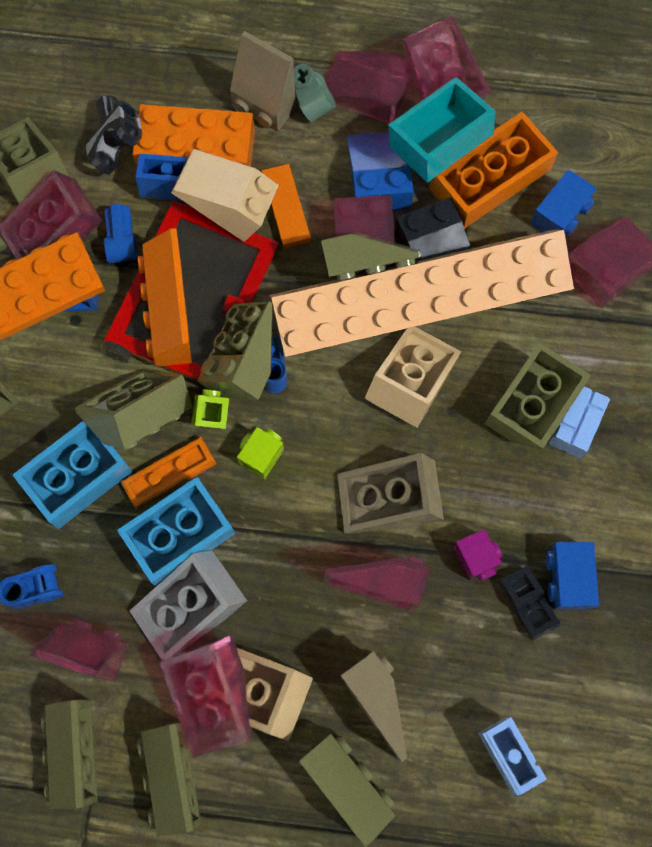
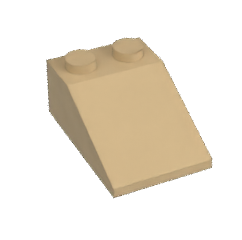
(226, 192)
(412, 375)
(273, 694)

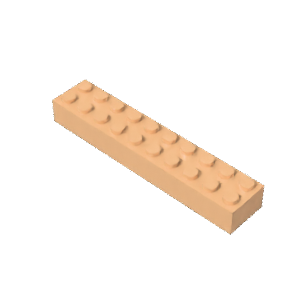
(422, 292)

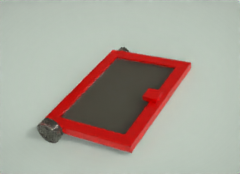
(215, 275)

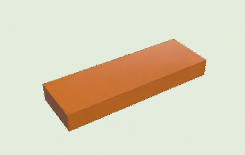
(287, 208)
(168, 473)

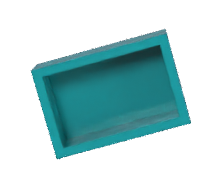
(441, 129)

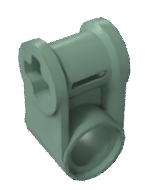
(312, 92)

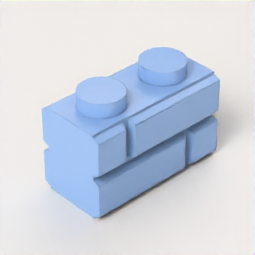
(580, 423)
(512, 756)

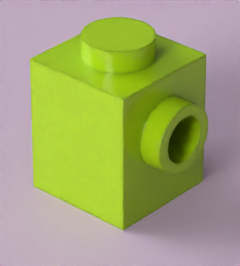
(210, 409)
(260, 451)

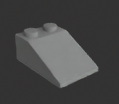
(187, 604)

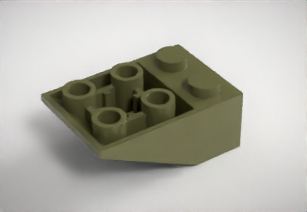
(359, 251)
(241, 353)

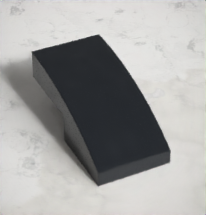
(529, 603)

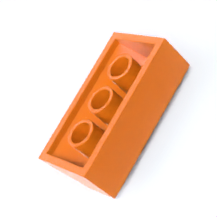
(165, 300)

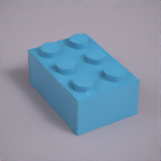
(71, 474)
(175, 529)

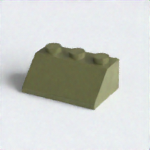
(538, 398)
(136, 407)
(69, 754)
(169, 780)
(349, 788)

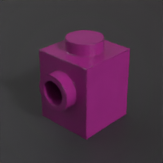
(478, 555)

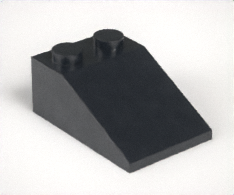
(432, 230)

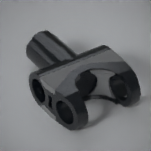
(117, 126)

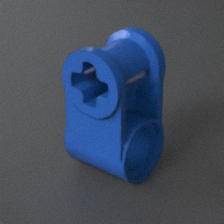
(278, 366)
(36, 587)

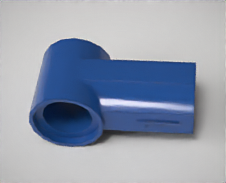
(120, 241)

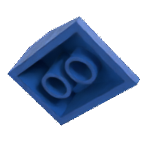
(379, 170)

